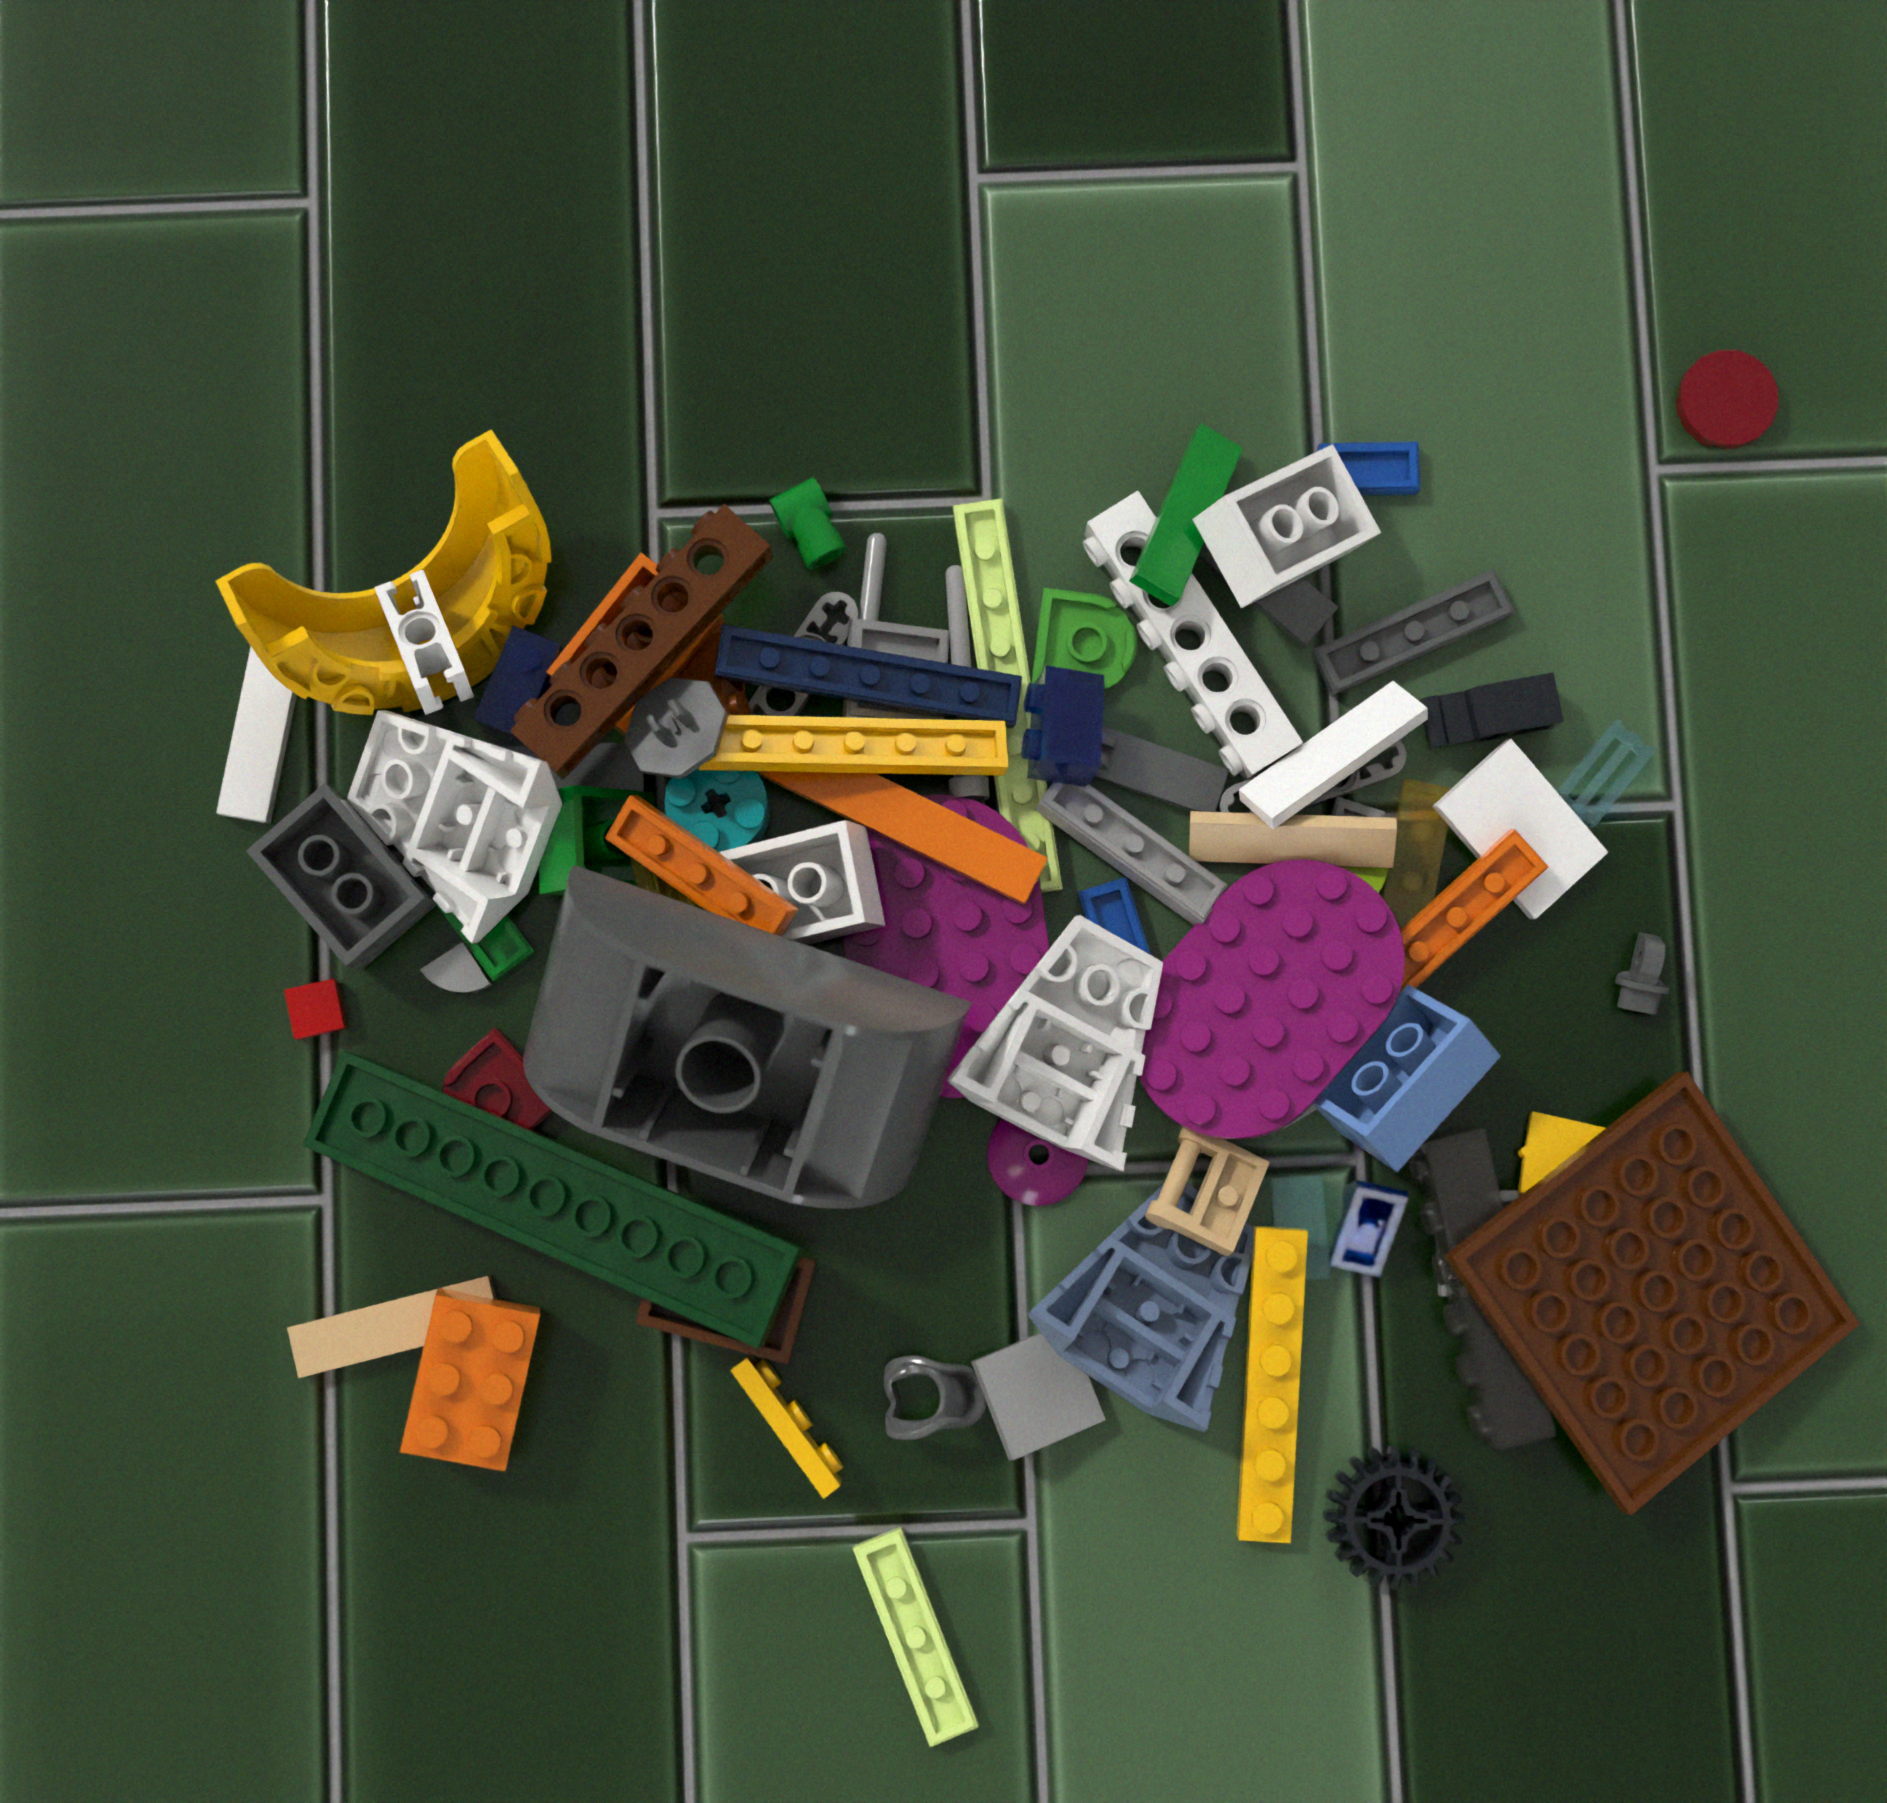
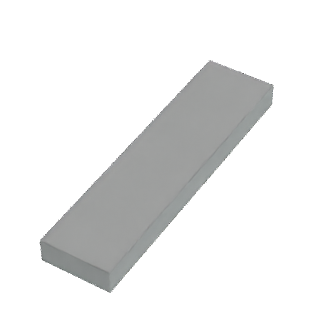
(1133, 849)

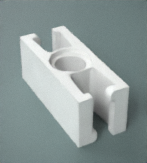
(420, 625)

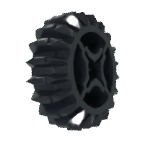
(1394, 1539)

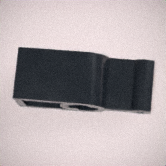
(1493, 711)

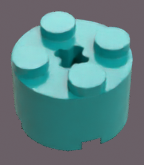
(746, 814)

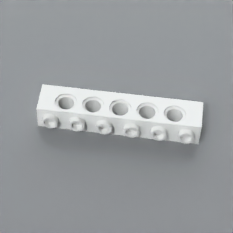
(1274, 736)

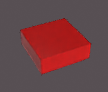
(316, 1009)

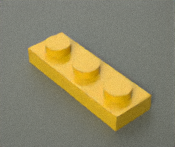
(789, 1424)

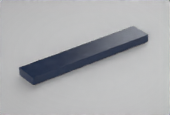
(866, 676)

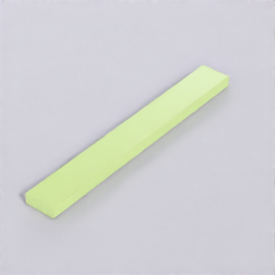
(1001, 648)

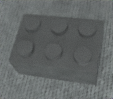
(341, 877)

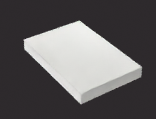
(1512, 794)

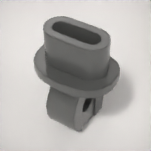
(1640, 986)

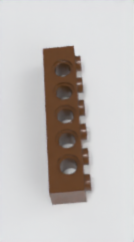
(637, 671)

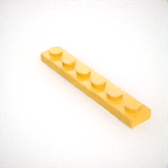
(861, 745)
(1272, 1384)

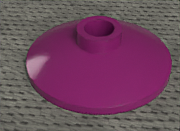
(1023, 1179)

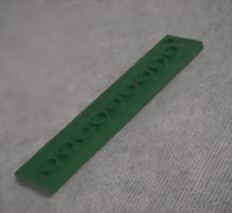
(555, 1199)

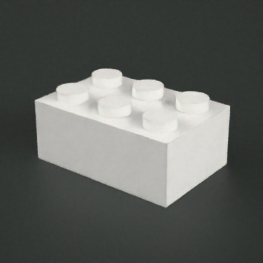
(1286, 525)
(822, 874)

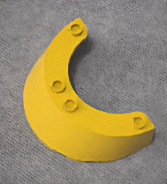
(481, 572)

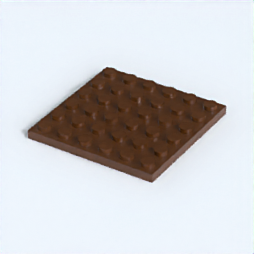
(1652, 1291)

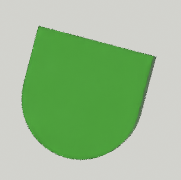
(1084, 635)

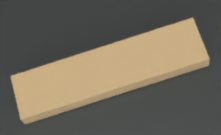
(1322, 838)
(371, 1330)

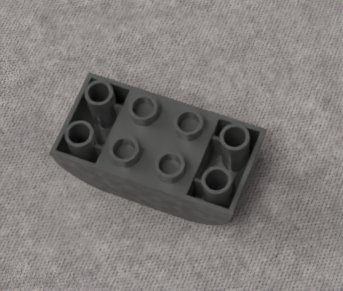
(736, 1048)

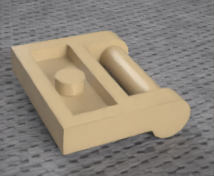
(1222, 1198)

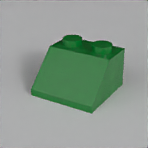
(581, 834)

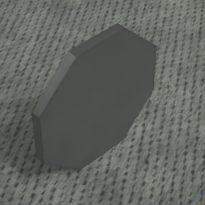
(676, 728)

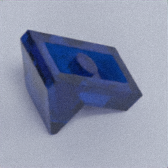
(1367, 1227)

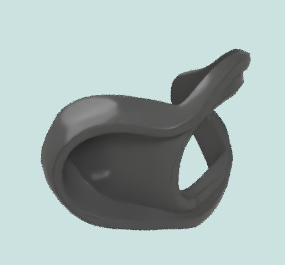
(959, 1390)

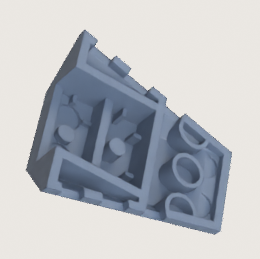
(1150, 1315)

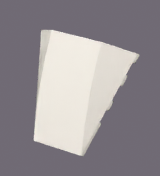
(458, 813)
(1070, 1045)

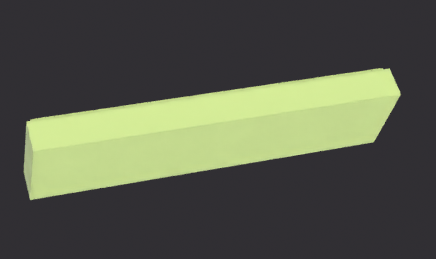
(915, 1636)

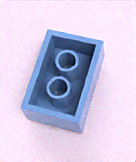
(1407, 1078)

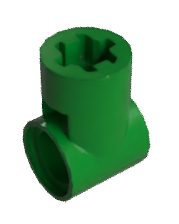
(806, 517)

